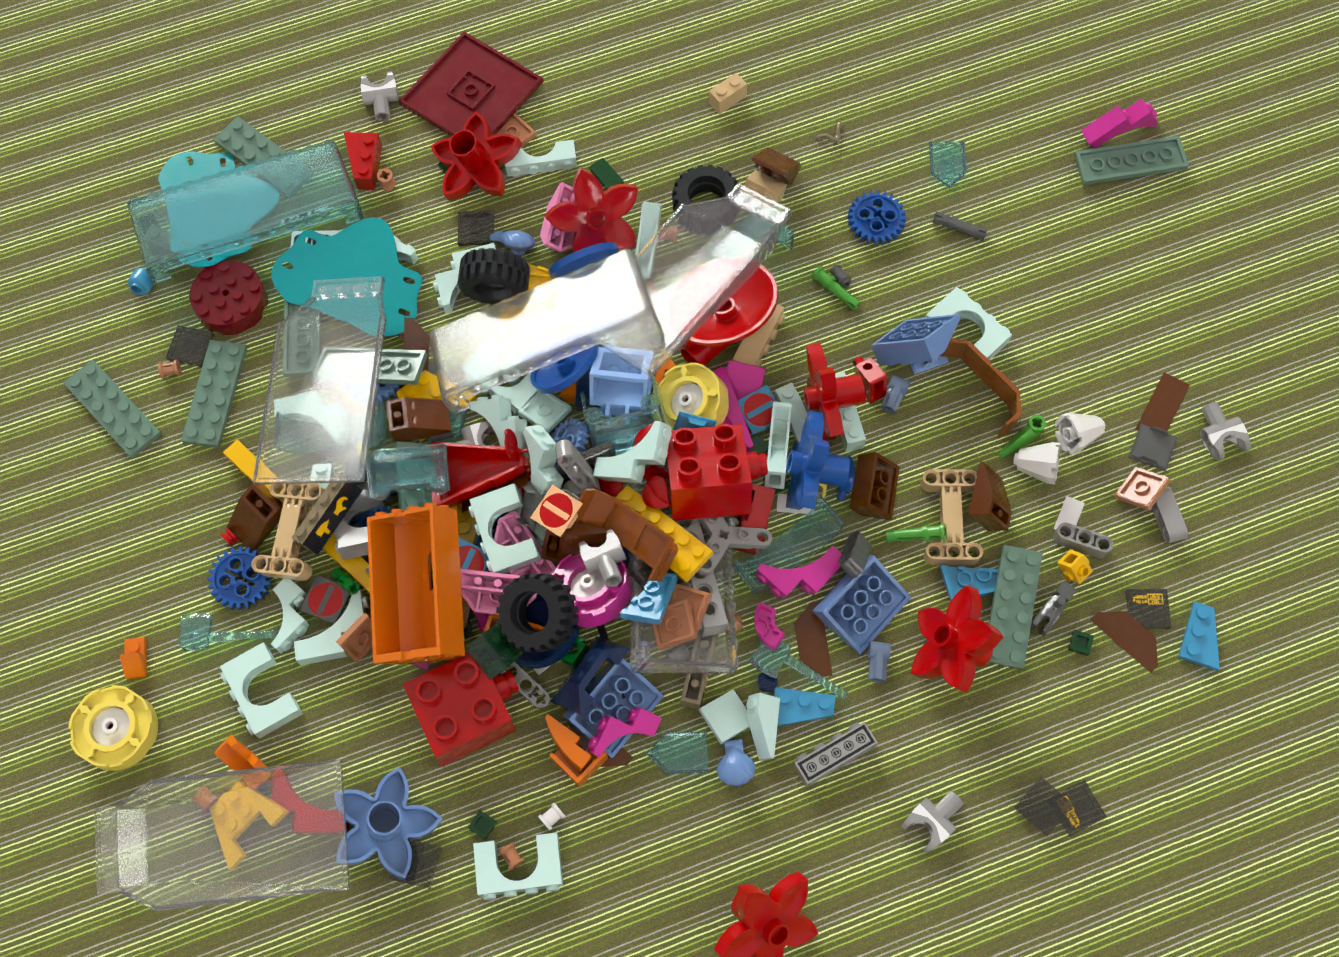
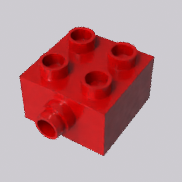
(711, 472)
(461, 707)

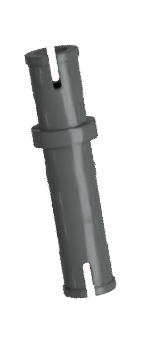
(959, 225)

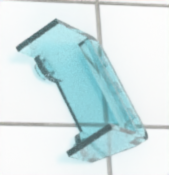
(625, 427)

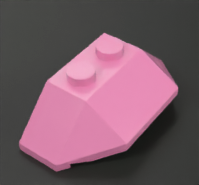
(550, 235)
(510, 533)
(484, 588)

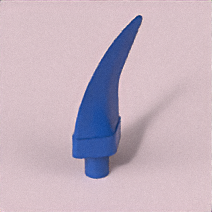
(849, 484)

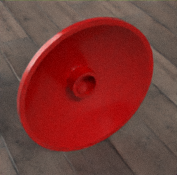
(735, 320)

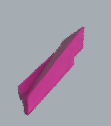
(734, 413)

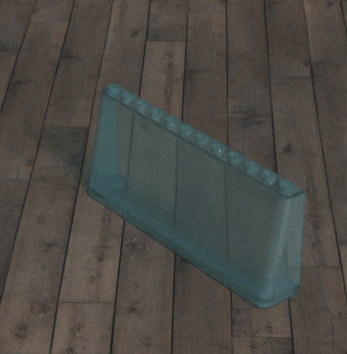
(242, 207)

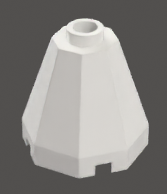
(1078, 431)
(1039, 461)

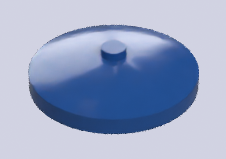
(582, 258)
(563, 372)

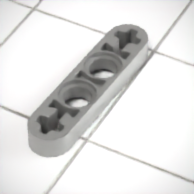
(521, 676)

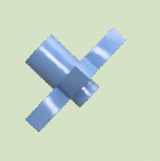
(386, 824)

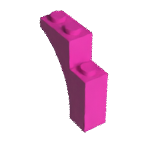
(1120, 121)
(811, 576)

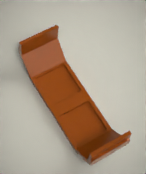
(988, 374)
(631, 529)

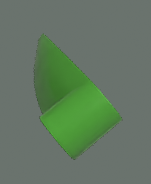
(1024, 436)

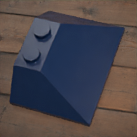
(571, 692)

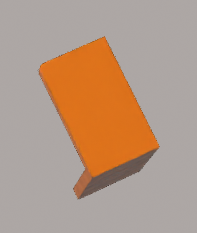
(237, 755)
(578, 778)

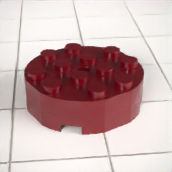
(228, 297)

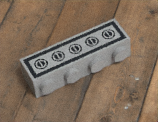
(835, 753)

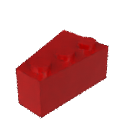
(364, 158)
(761, 506)

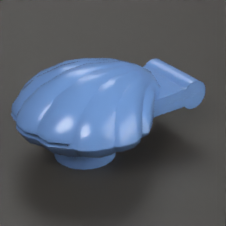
(515, 240)
(735, 766)

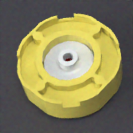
(694, 391)
(113, 728)

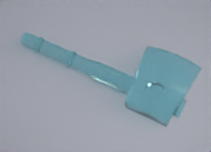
(197, 633)
(771, 663)

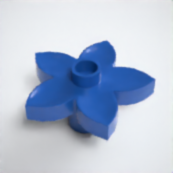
(813, 464)

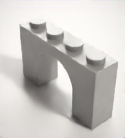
(351, 540)

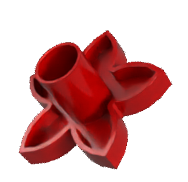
(475, 158)
(595, 213)
(828, 393)
(955, 640)
(768, 921)

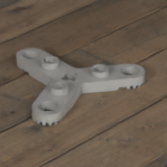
(736, 538)

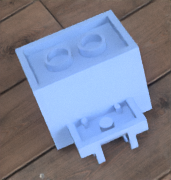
(617, 384)

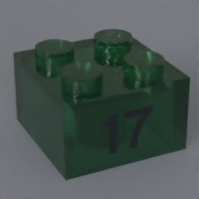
(493, 651)

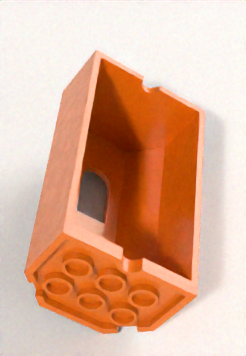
(406, 614)

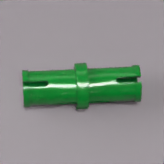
(345, 580)

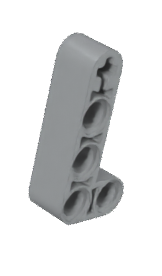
(576, 468)

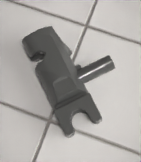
(1054, 606)

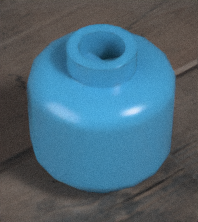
(140, 282)

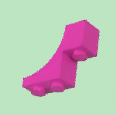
(611, 728)

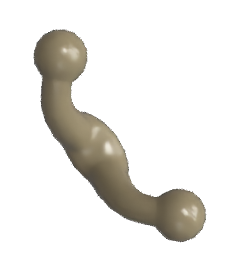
(839, 125)

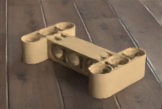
(951, 515)
(286, 549)

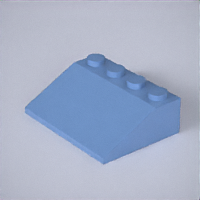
(916, 340)
(862, 605)
(607, 692)

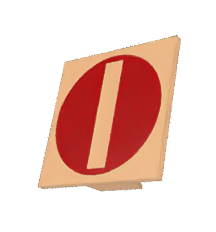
(557, 511)

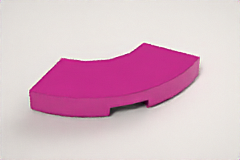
(765, 626)

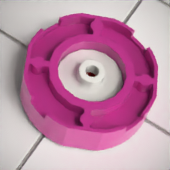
(595, 600)

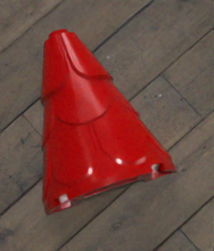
(477, 470)

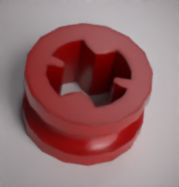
(229, 537)

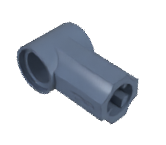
(895, 392)
(878, 656)

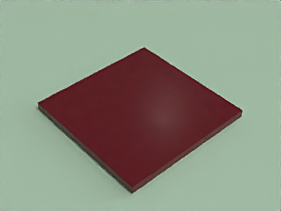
(470, 80)

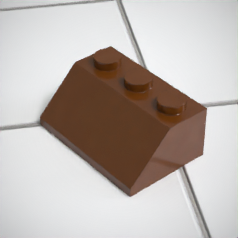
(874, 486)

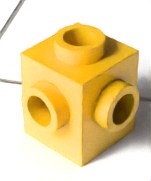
(1075, 567)

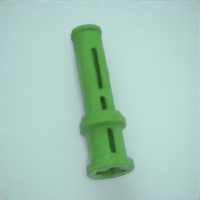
(829, 283)
(925, 533)

